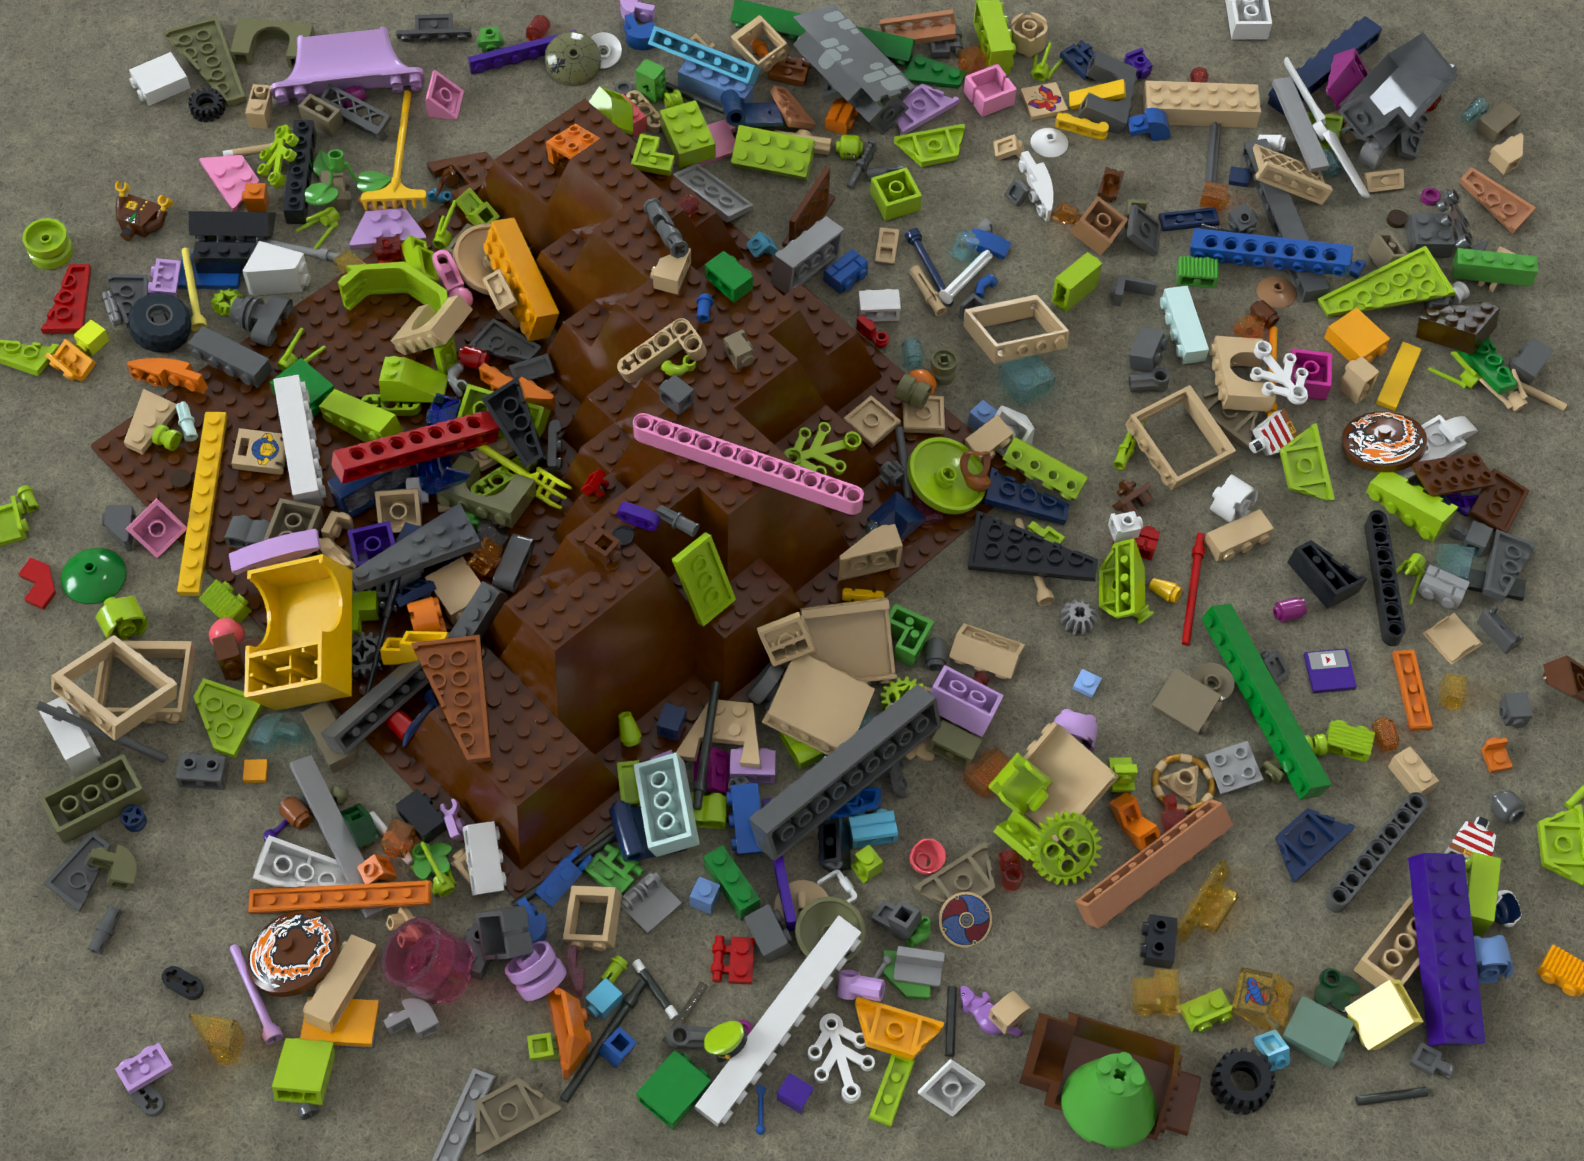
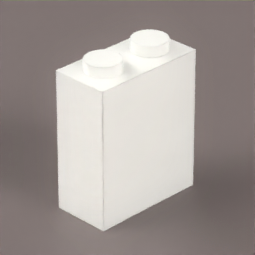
(158, 79)

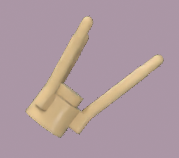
(1515, 400)

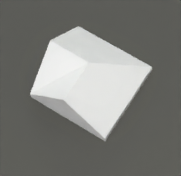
(1018, 424)
(951, 1087)

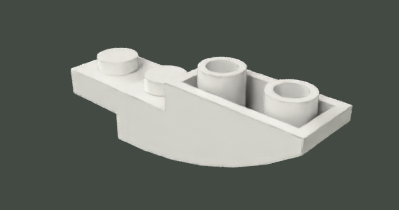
(1040, 184)

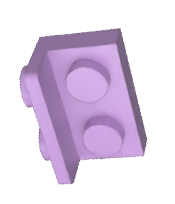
(165, 277)
(144, 1068)

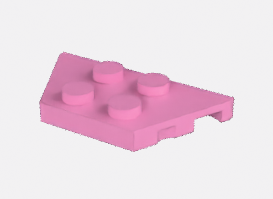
(229, 176)

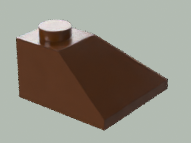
(1566, 676)

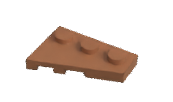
(791, 110)

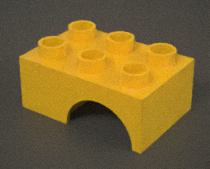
(306, 637)

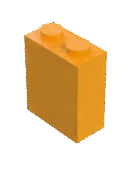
(1357, 337)

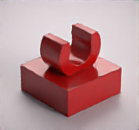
(594, 482)

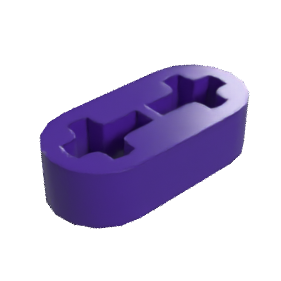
(638, 516)

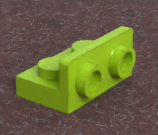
(1017, 833)
(1206, 1010)

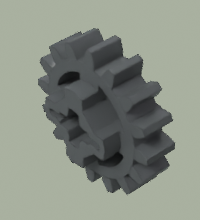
(362, 644)

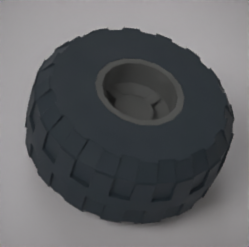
(159, 322)

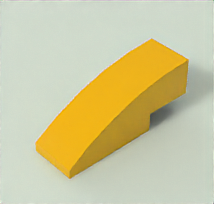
(400, 649)

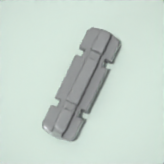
(112, 307)

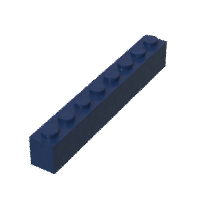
(1317, 69)

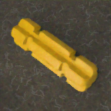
(860, 594)

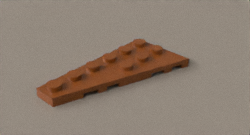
(457, 681)

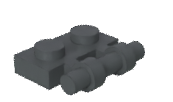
(944, 47)

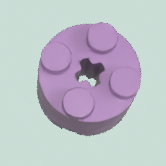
(1080, 726)

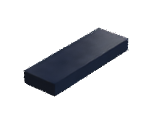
(1188, 219)

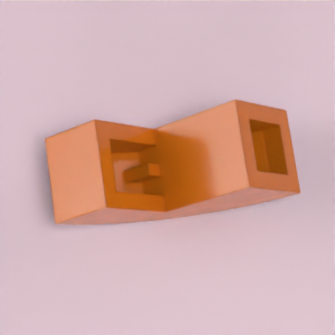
(1129, 818)

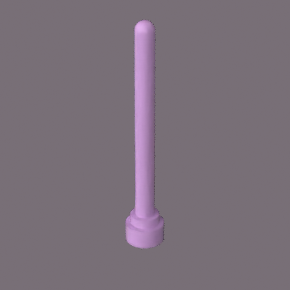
(270, 1029)

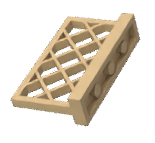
(1290, 175)

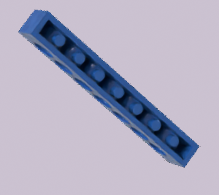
(1286, 252)

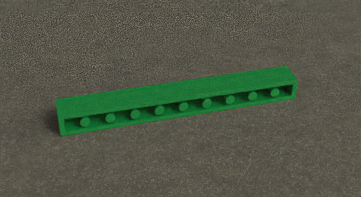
(782, 21)
(1266, 702)

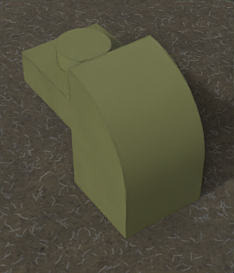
(120, 863)

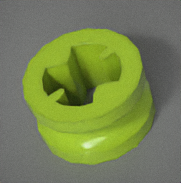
(1143, 614)

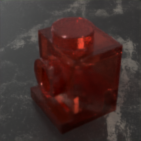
(388, 249)

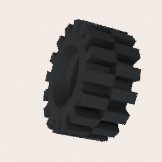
(208, 112)

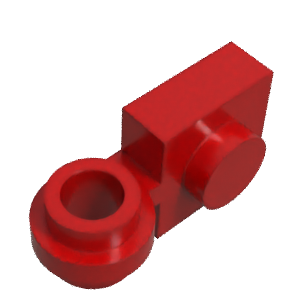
(868, 330)

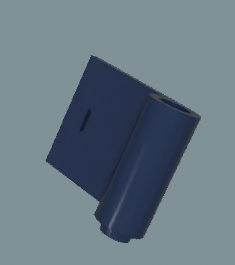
(749, 113)
(630, 832)

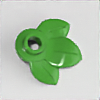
(422, 866)

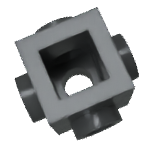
(1242, 219)

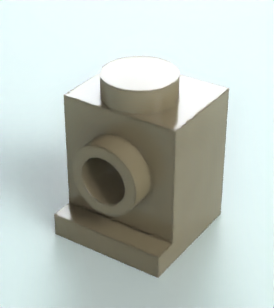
(738, 349)

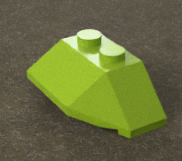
(1122, 580)

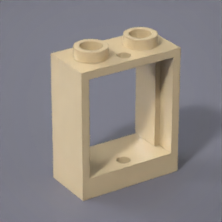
(751, 32)
(593, 894)

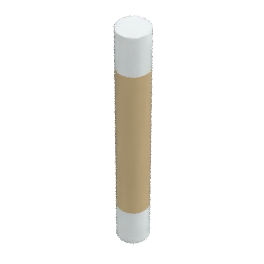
(246, 150)

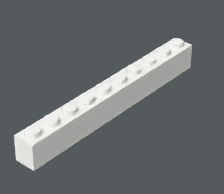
(777, 1021)

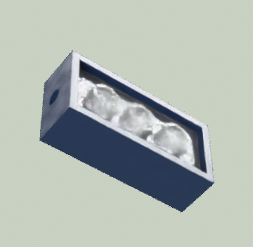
(360, 494)

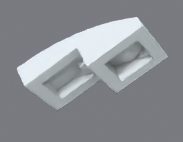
(1457, 428)

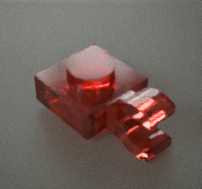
(1172, 815)

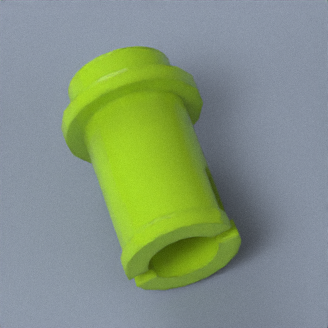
(25, 493)
(616, 967)

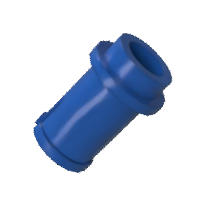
(704, 306)

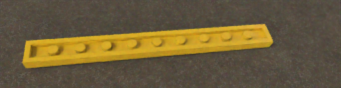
(202, 504)

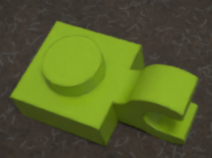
(1048, 534)

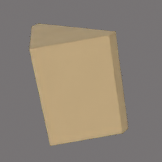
(399, 507)

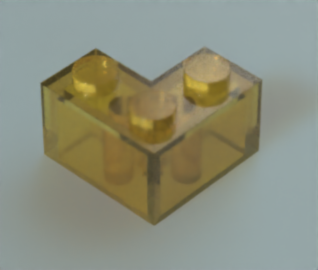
(1158, 993)

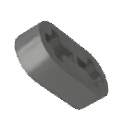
(144, 1105)

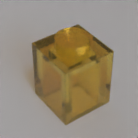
(1453, 691)

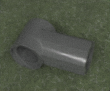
(1149, 380)
(692, 1036)

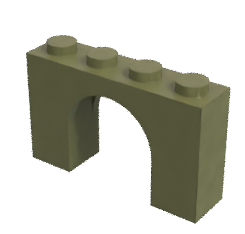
(252, 32)
(501, 508)

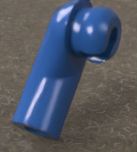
(988, 280)

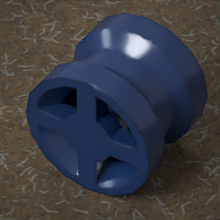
(131, 813)

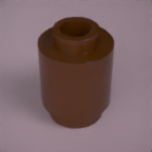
(1264, 312)

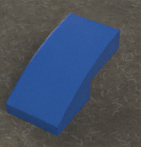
(995, 244)

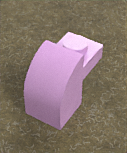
(639, 10)

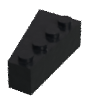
(513, 416)

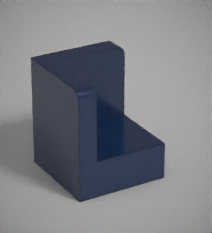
(671, 721)

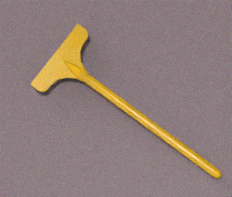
(396, 190)

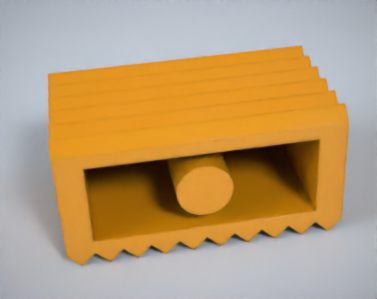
(1563, 970)

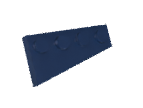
(1022, 499)

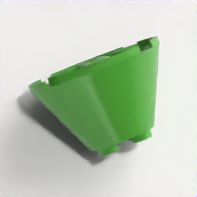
(1110, 1101)

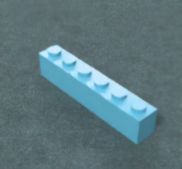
(704, 55)

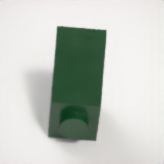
(360, 825)

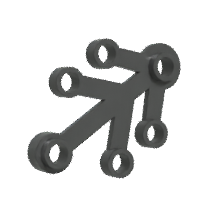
(1452, 198)

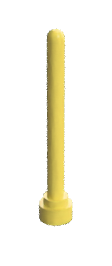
(197, 319)

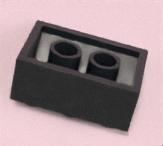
(222, 255)

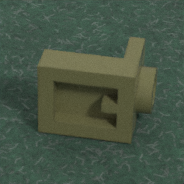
(1273, 771)

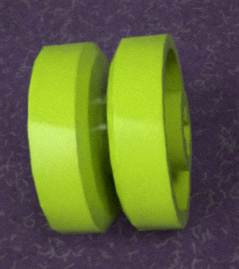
(47, 243)

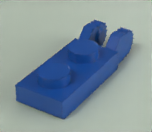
(562, 877)

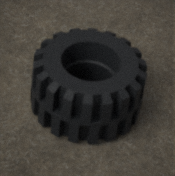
(1233, 1096)

